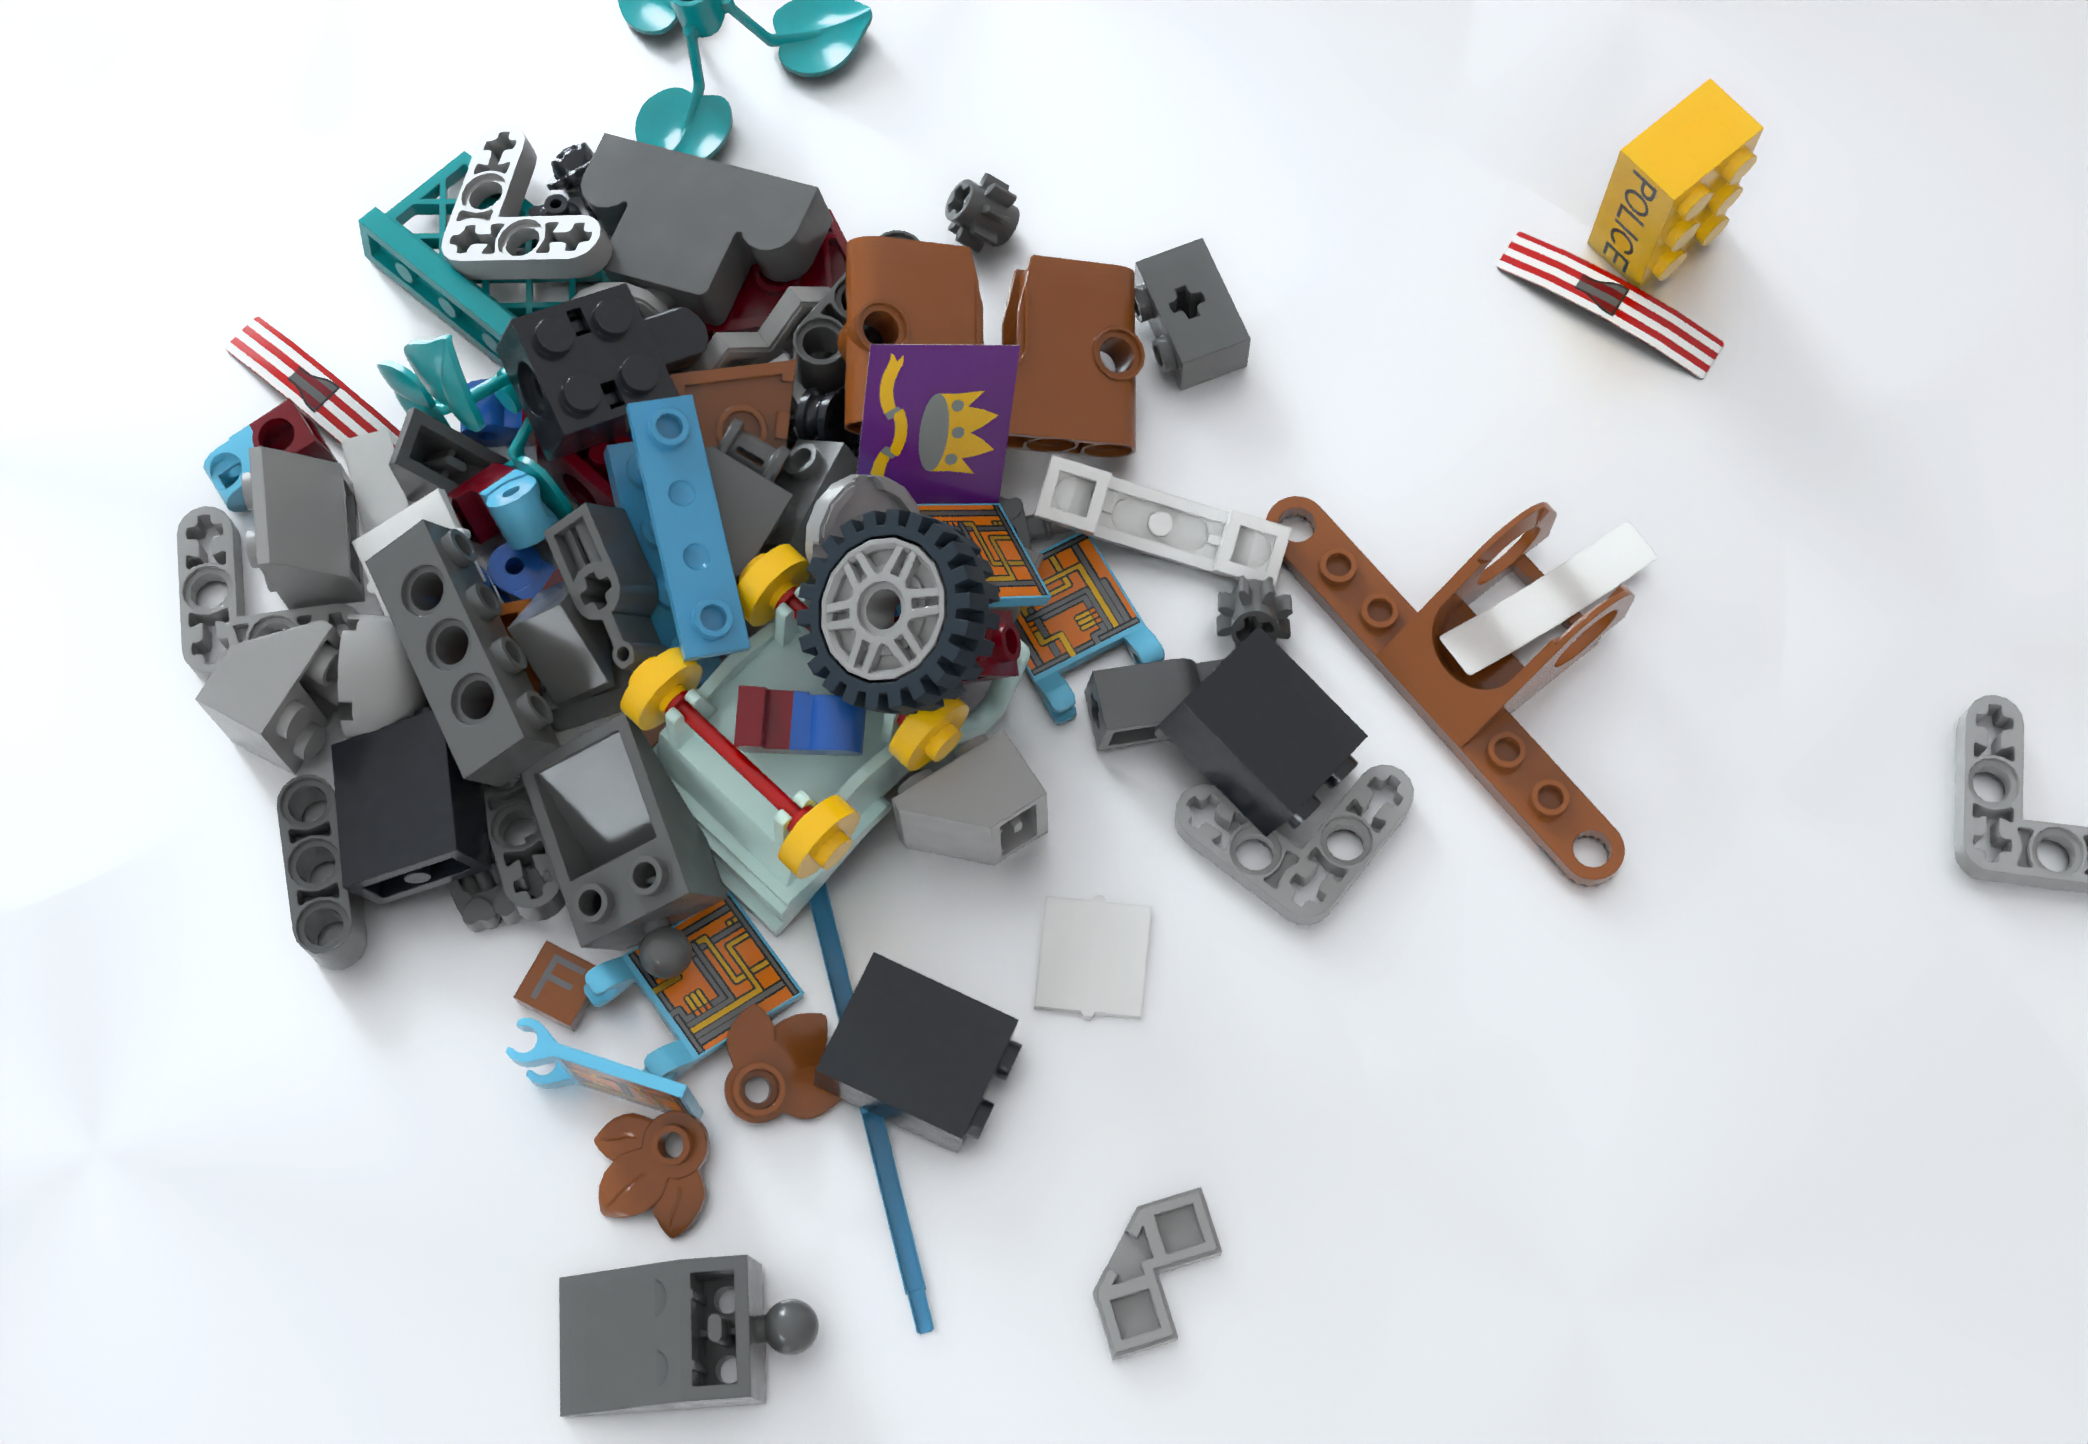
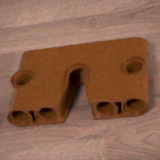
(1054, 310)

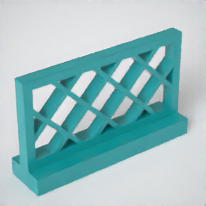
(430, 277)

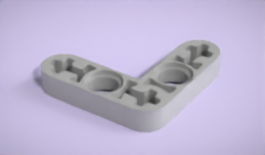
(485, 240)
(228, 616)
(2013, 835)
(1289, 861)

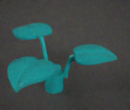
(812, 40)
(441, 377)

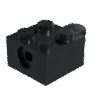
(590, 359)

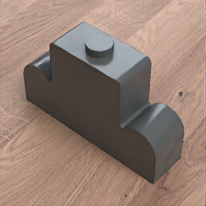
(699, 224)

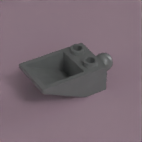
(608, 829)
(659, 1338)

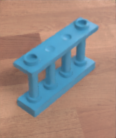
(677, 521)

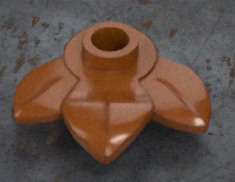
(782, 1057)
(647, 1176)

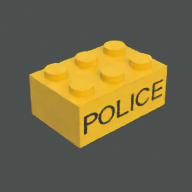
(1675, 185)

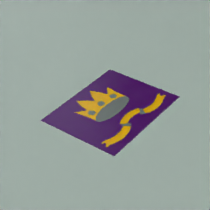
(939, 419)

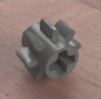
(982, 212)
(1250, 599)

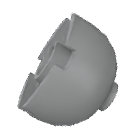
(375, 676)

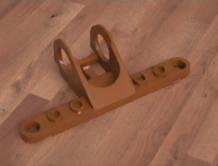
(1461, 708)

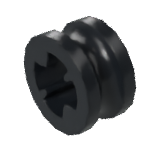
(821, 415)

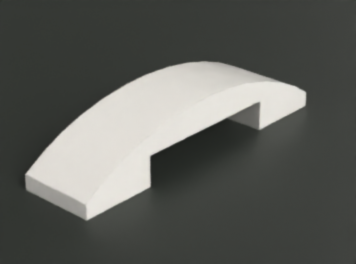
(1160, 523)

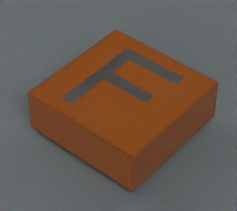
(556, 986)

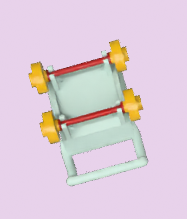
(784, 818)

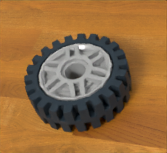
(941, 620)

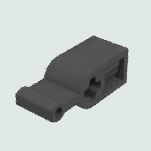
(609, 578)
(1135, 699)

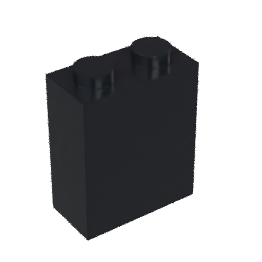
(1265, 734)
(406, 811)
(918, 1053)

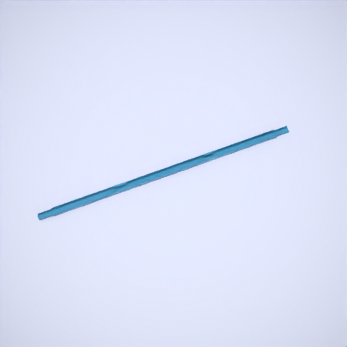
(875, 1126)

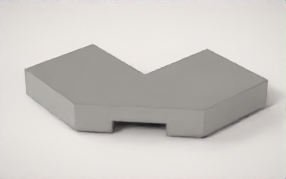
(772, 338)
(1156, 1240)

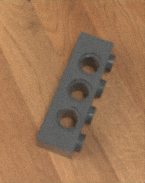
(460, 687)

